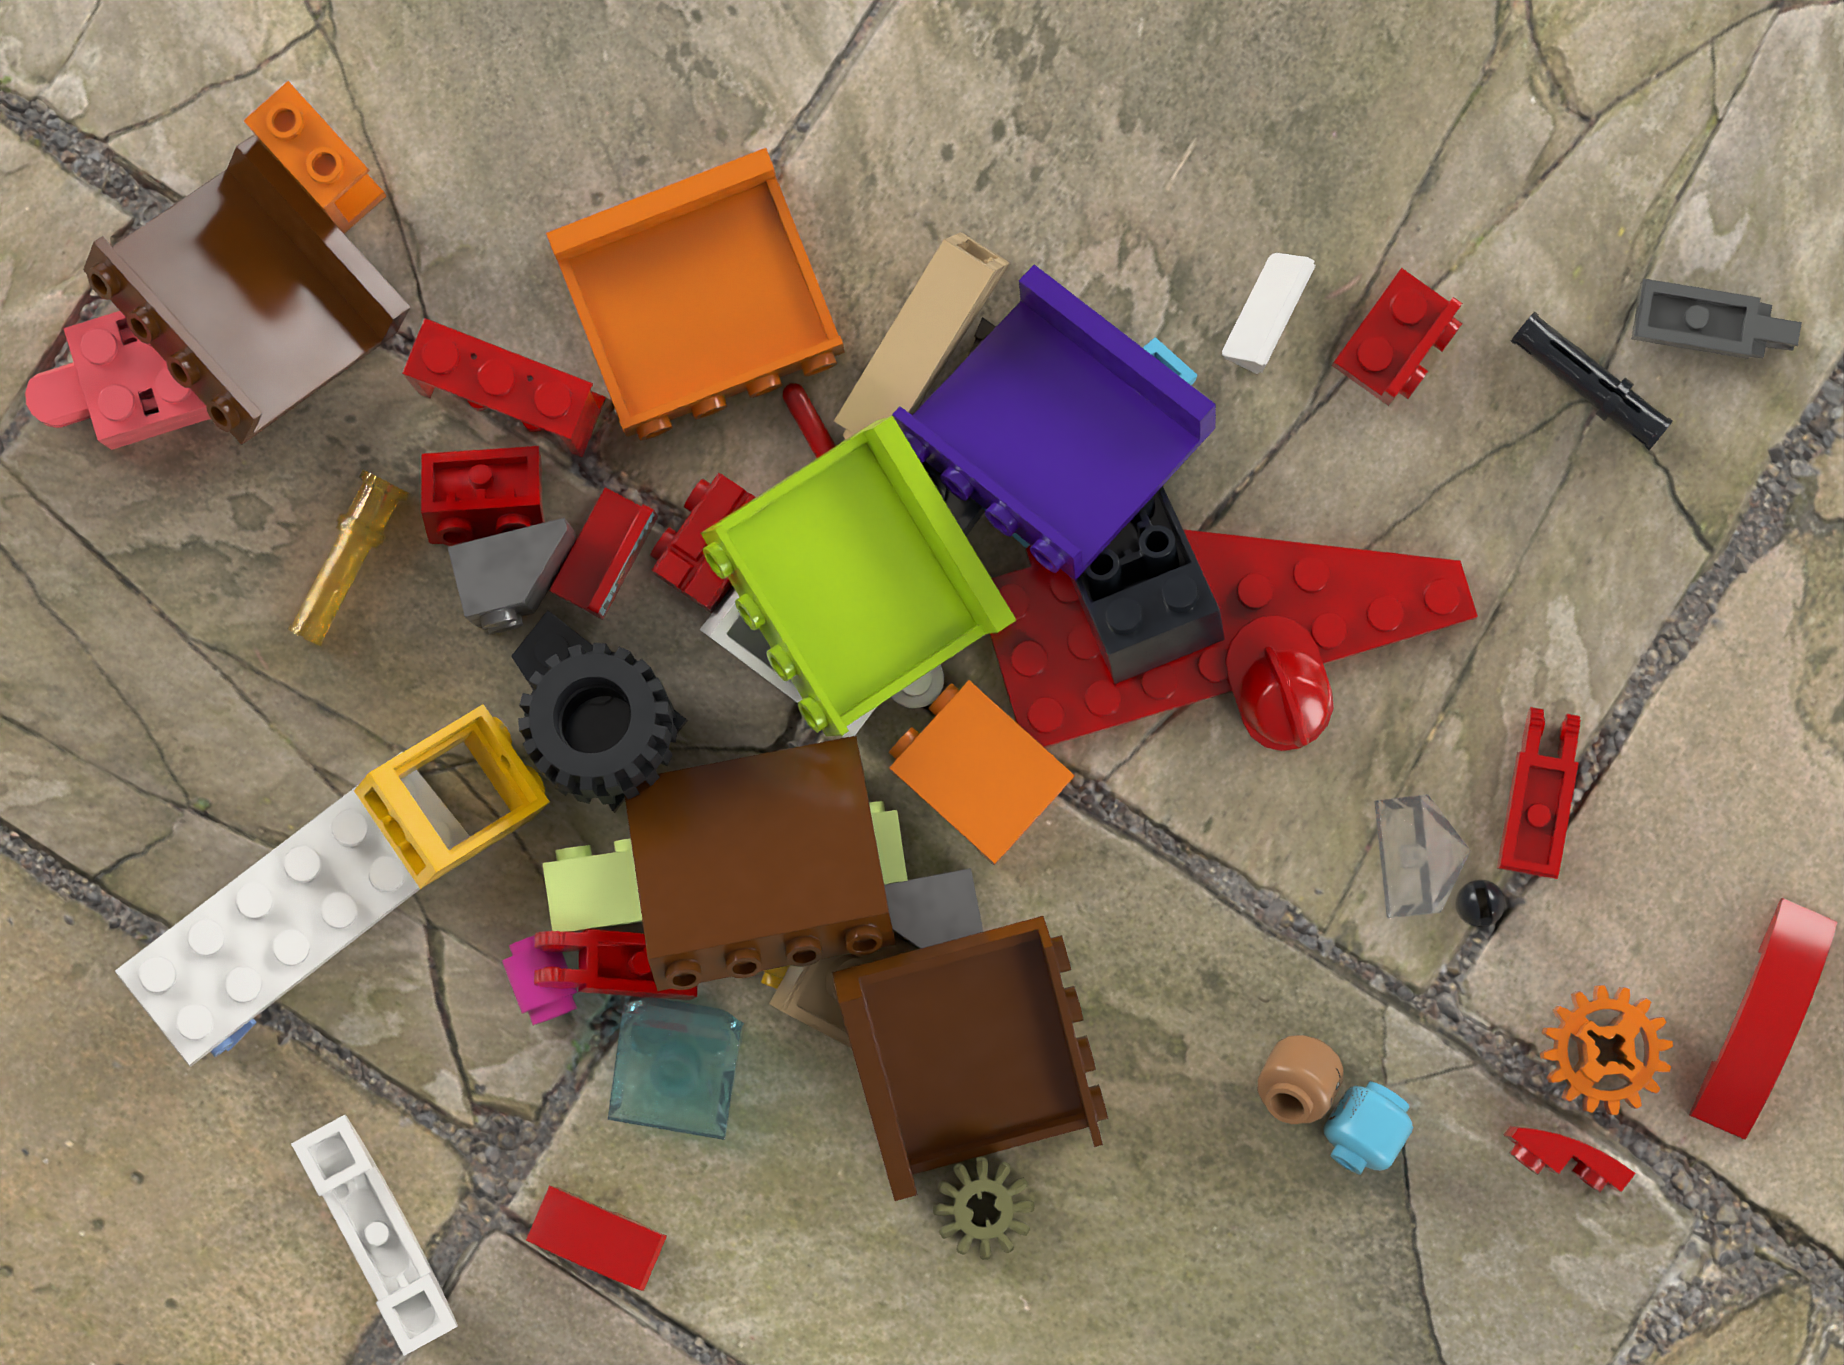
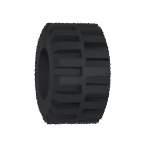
(571, 684)

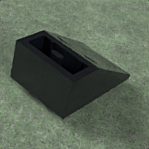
(1148, 595)

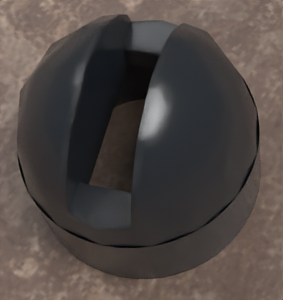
(1468, 906)

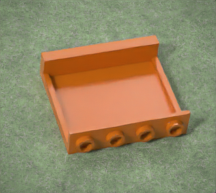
(696, 295)

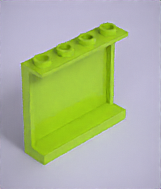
(855, 576)

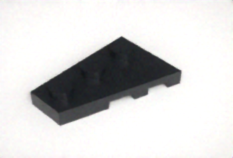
(597, 721)

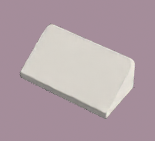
(1267, 310)

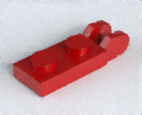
(1540, 800)
(607, 964)

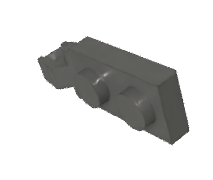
(1709, 321)

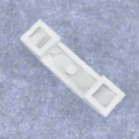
(376, 1233)

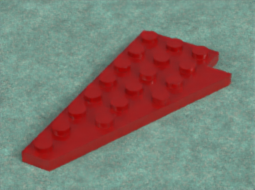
(1339, 594)

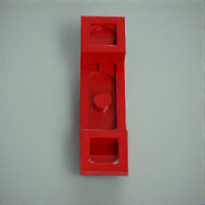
(1766, 1020)

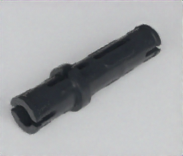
(1592, 381)

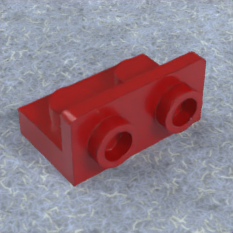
(1397, 336)
(480, 493)

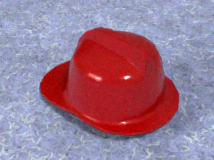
(1279, 683)

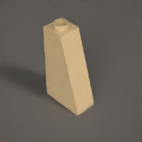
(924, 332)

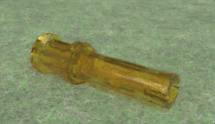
(359, 531)

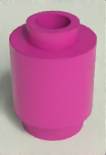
(538, 1001)

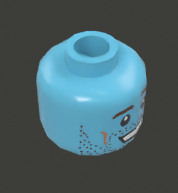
(1368, 1128)

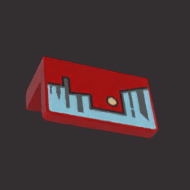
(604, 553)

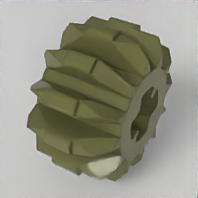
(1002, 1202)

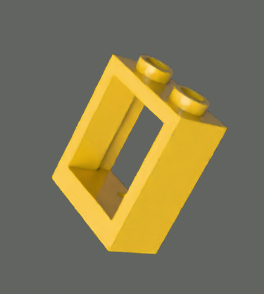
(409, 828)

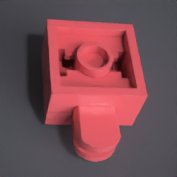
(115, 385)

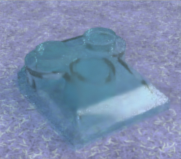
(675, 1067)

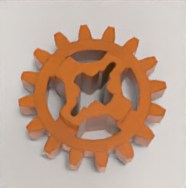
(1624, 1030)

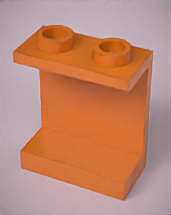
(315, 157)
(979, 770)

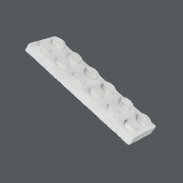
(277, 923)

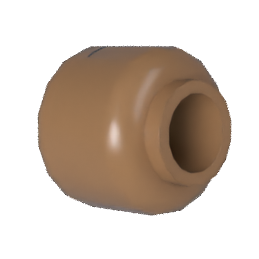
(1300, 1079)

